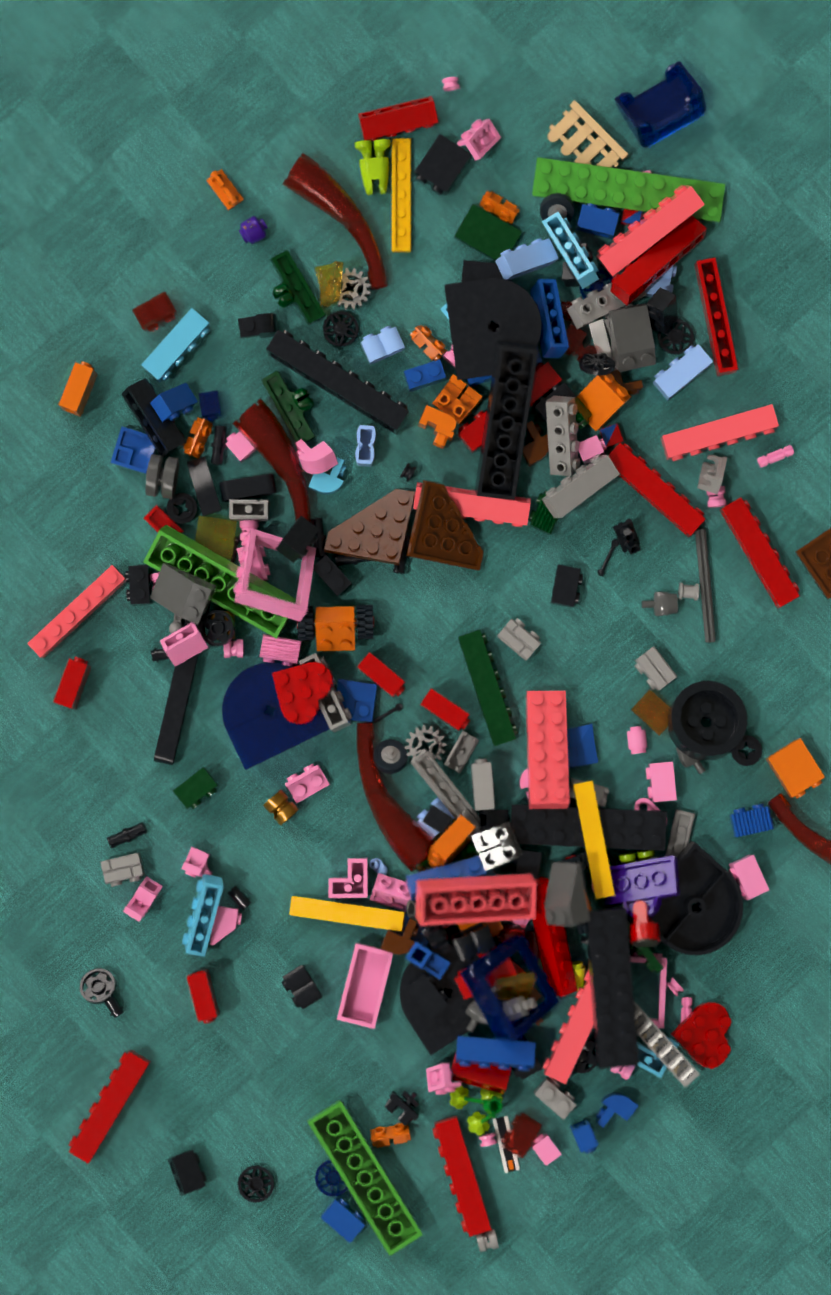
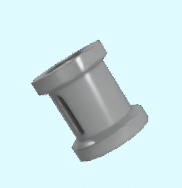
(688, 591)

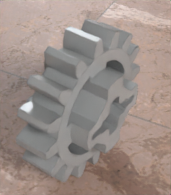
(357, 284)
(419, 733)
(518, 1007)

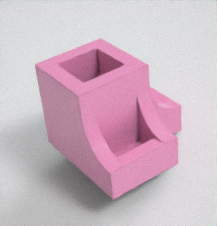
(196, 863)

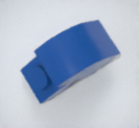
(428, 960)
(615, 1103)

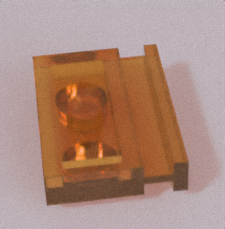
(652, 712)

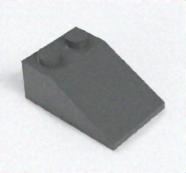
(631, 338)
(183, 593)
(566, 895)

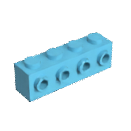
(570, 250)
(176, 345)
(203, 915)

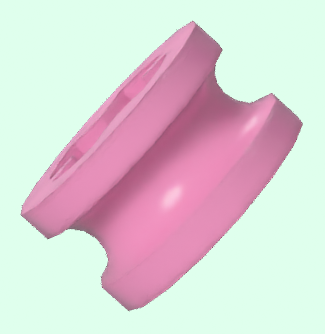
(450, 83)
(674, 986)
(488, 1139)

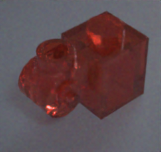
(575, 339)

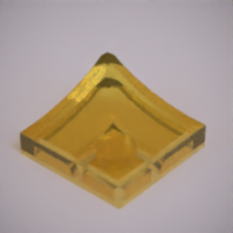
(329, 281)
(216, 535)
(514, 986)

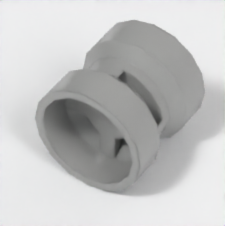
(483, 1243)

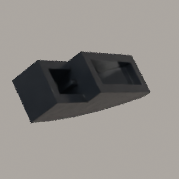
(204, 486)

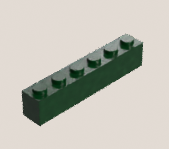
(487, 687)

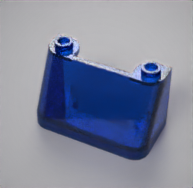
(663, 107)

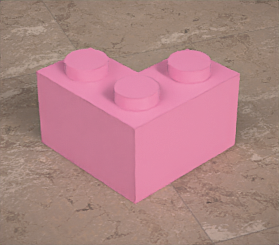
(355, 885)

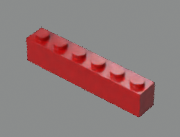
(657, 260)
(716, 316)
(544, 380)
(655, 490)
(759, 552)
(553, 946)
(109, 1106)
(462, 1175)

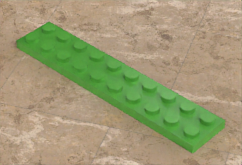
(621, 187)

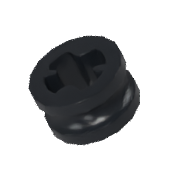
(408, 472)

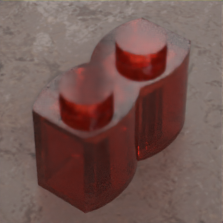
(154, 312)
(521, 1135)

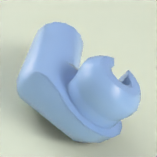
(378, 866)

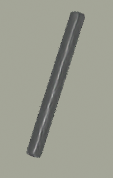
(705, 585)

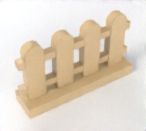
(597, 145)

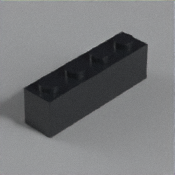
(164, 434)

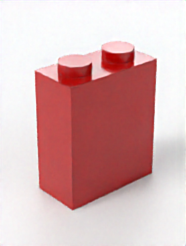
(382, 675)
(72, 683)
(445, 710)
(203, 996)

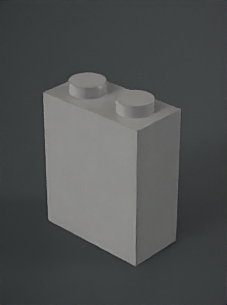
(482, 785)

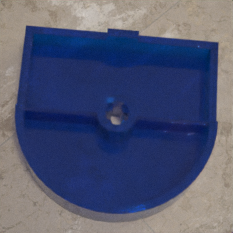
(254, 732)

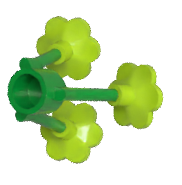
(491, 1103)

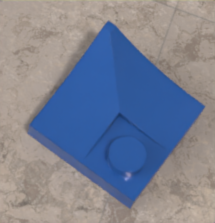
(133, 450)
(359, 699)
(581, 746)

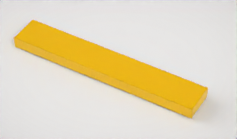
(401, 195)
(594, 839)
(347, 913)

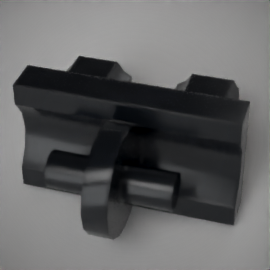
(627, 537)
(396, 1101)

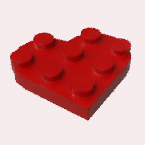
(301, 690)
(703, 1034)

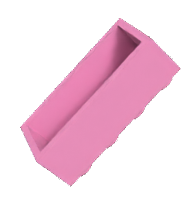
(365, 985)

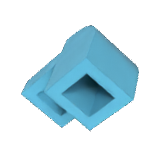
(326, 483)

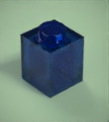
(210, 405)

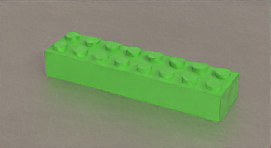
(190, 556)
(364, 1177)

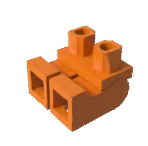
(449, 403)
(442, 422)

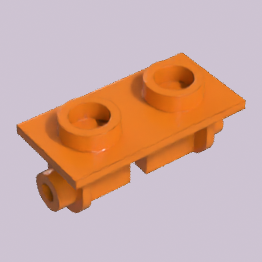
(224, 189)
(506, 211)
(434, 347)
(201, 429)
(381, 1135)

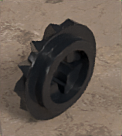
(186, 516)
(753, 756)

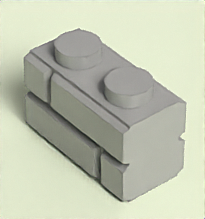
(249, 510)
(519, 639)
(655, 668)
(122, 868)

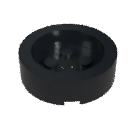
(713, 702)

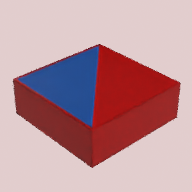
(630, 216)
(611, 435)

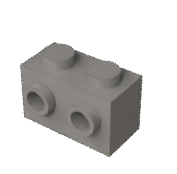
(554, 1098)

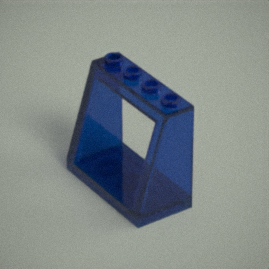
(487, 1001)

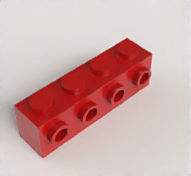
(398, 118)

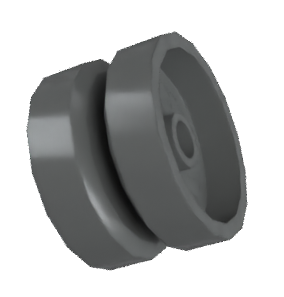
(162, 476)

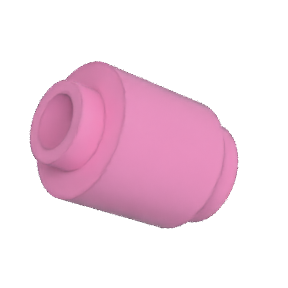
(637, 740)

